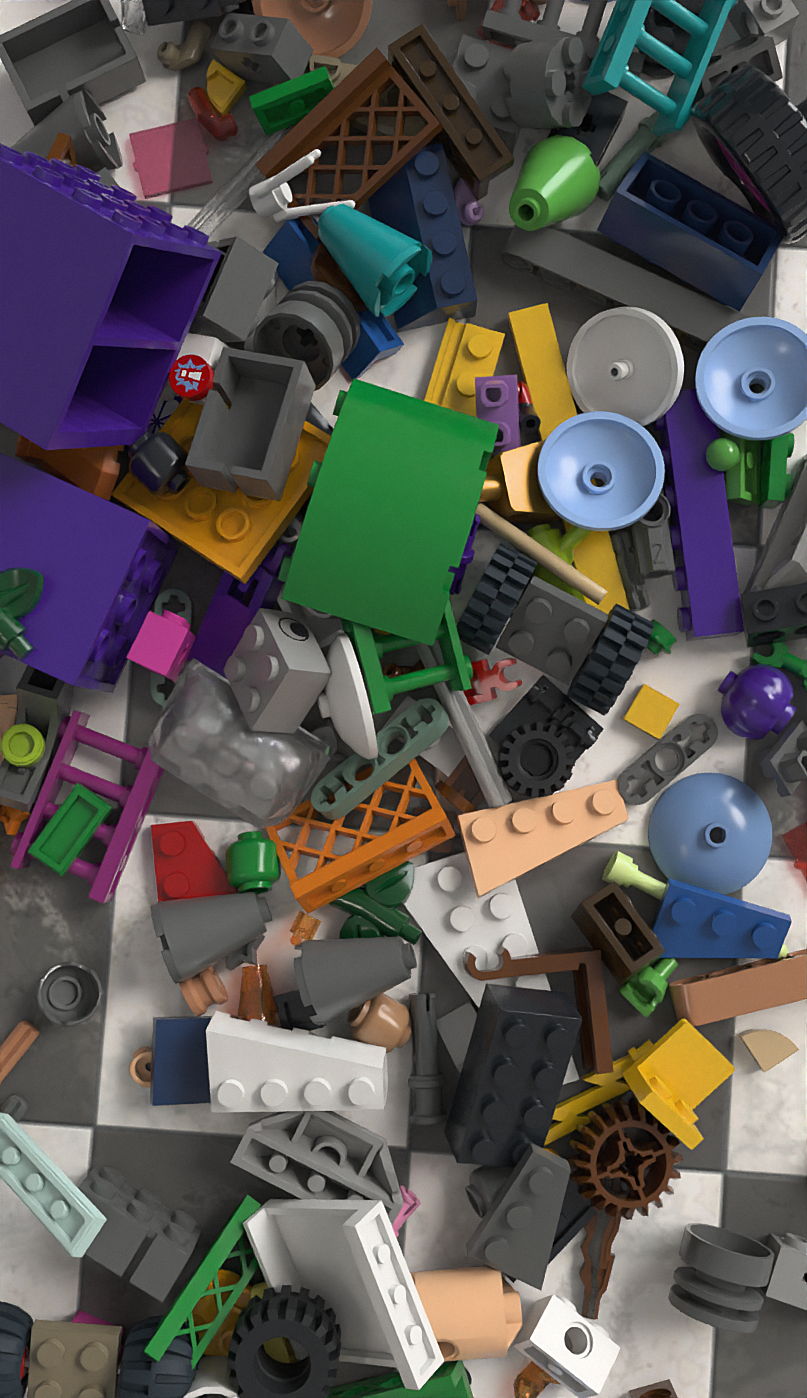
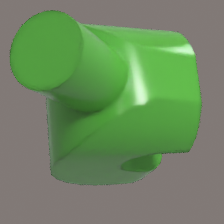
(648, 986)

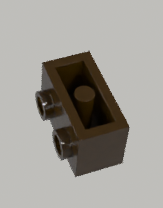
(618, 931)

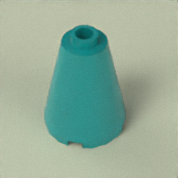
(374, 257)

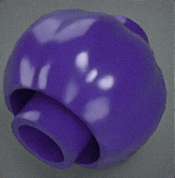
(756, 701)

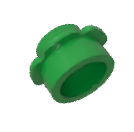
(660, 639)

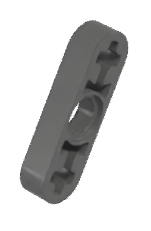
(696, 747)

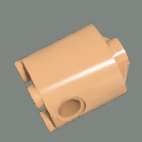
(470, 1311)

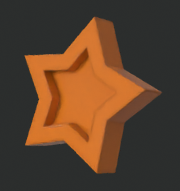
(12, 818)

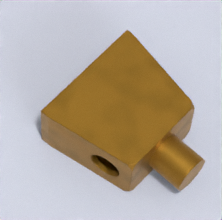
(514, 487)

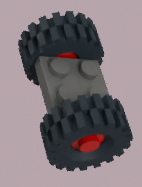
(554, 630)

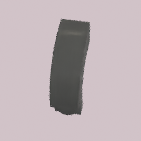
(44, 705)

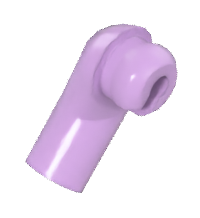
(468, 207)

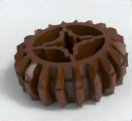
(593, 1167)

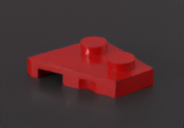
(186, 863)

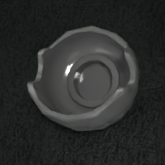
(69, 993)

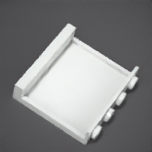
(358, 1268)

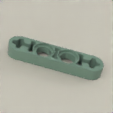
(385, 764)

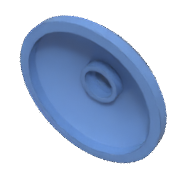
(682, 827)

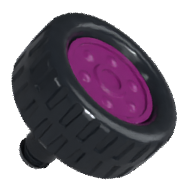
(759, 145)

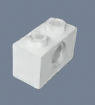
(543, 1343)

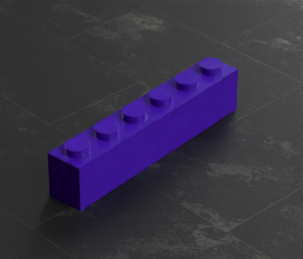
(699, 524)

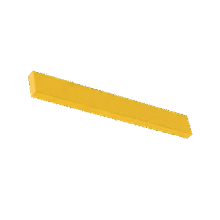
(554, 404)

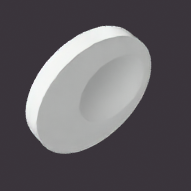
(626, 365)

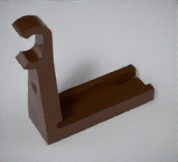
(589, 993)

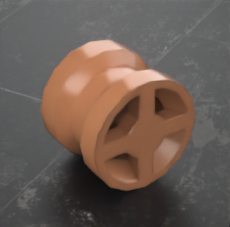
(204, 991)

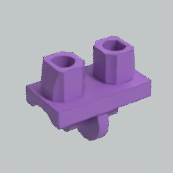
(499, 404)

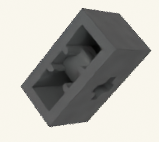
(261, 48)

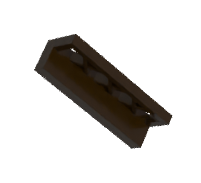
(466, 132)

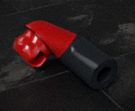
(528, 417)

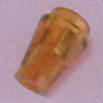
(257, 995)

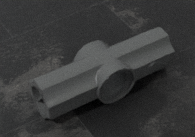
(653, 542)

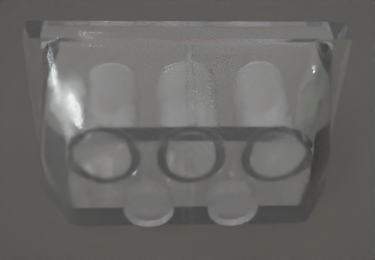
(210, 747)

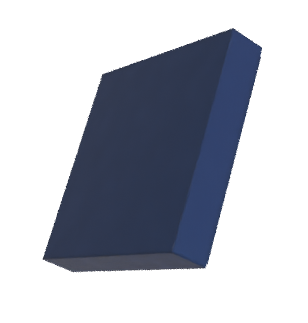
(180, 1061)

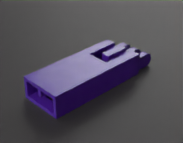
(229, 615)

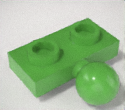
(742, 466)

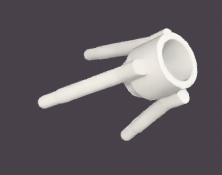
(274, 194)

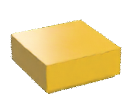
(650, 711)

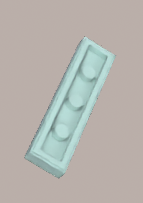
(47, 1190)

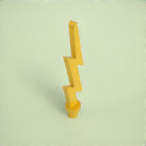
(608, 1086)

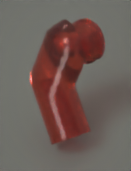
(219, 128)

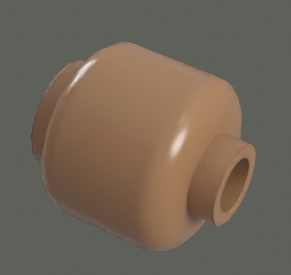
(380, 1023)

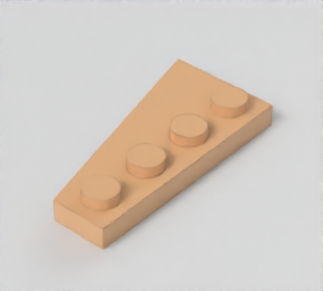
(531, 832)

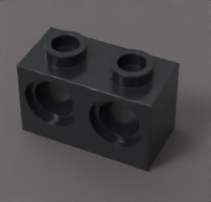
(774, 615)

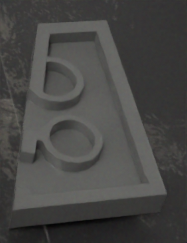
(524, 1218)

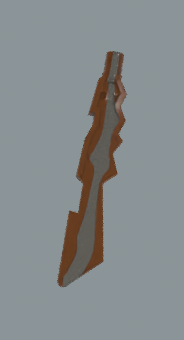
(600, 1235)

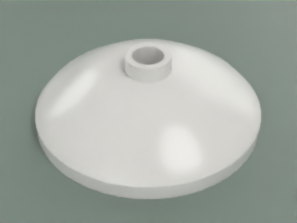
(347, 699)

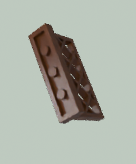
(333, 117)

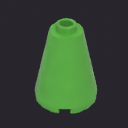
(554, 183)

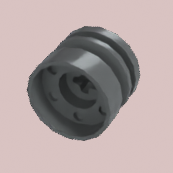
(311, 326)
(721, 1277)

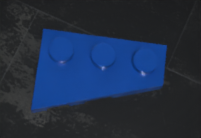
(713, 925)

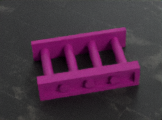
(133, 800)

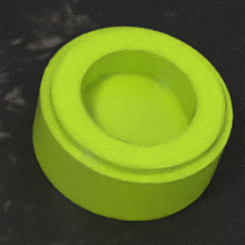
(22, 745)

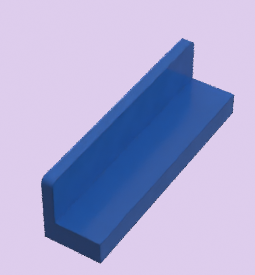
(292, 250)

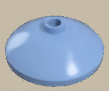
(751, 353)
(607, 449)

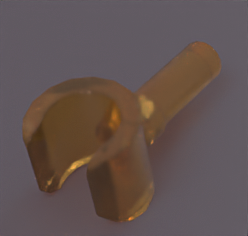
(304, 928)

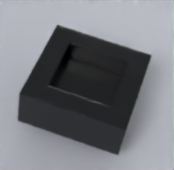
(293, 1013)

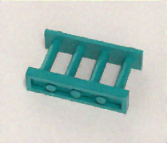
(627, 31)

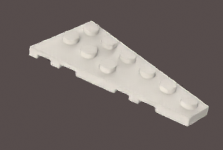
(458, 922)

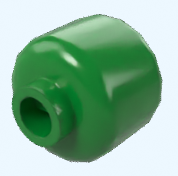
(252, 863)

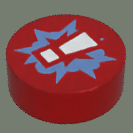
(191, 377)

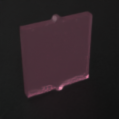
(170, 158)

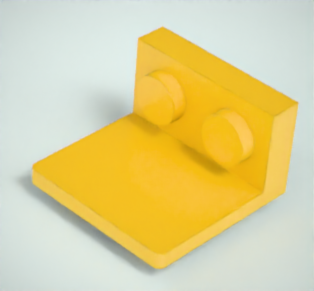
(677, 1078)

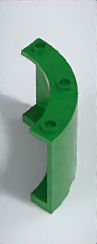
(389, 511)

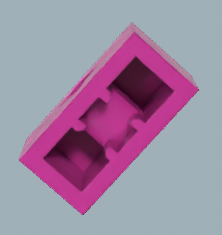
(163, 644)

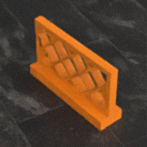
(366, 860)

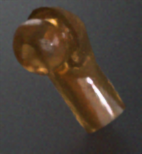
(531, 1381)

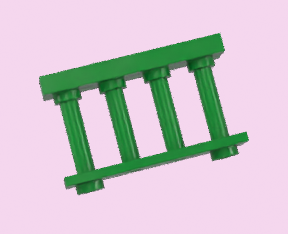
(381, 688)

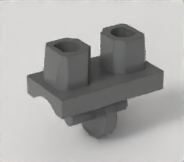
(787, 759)

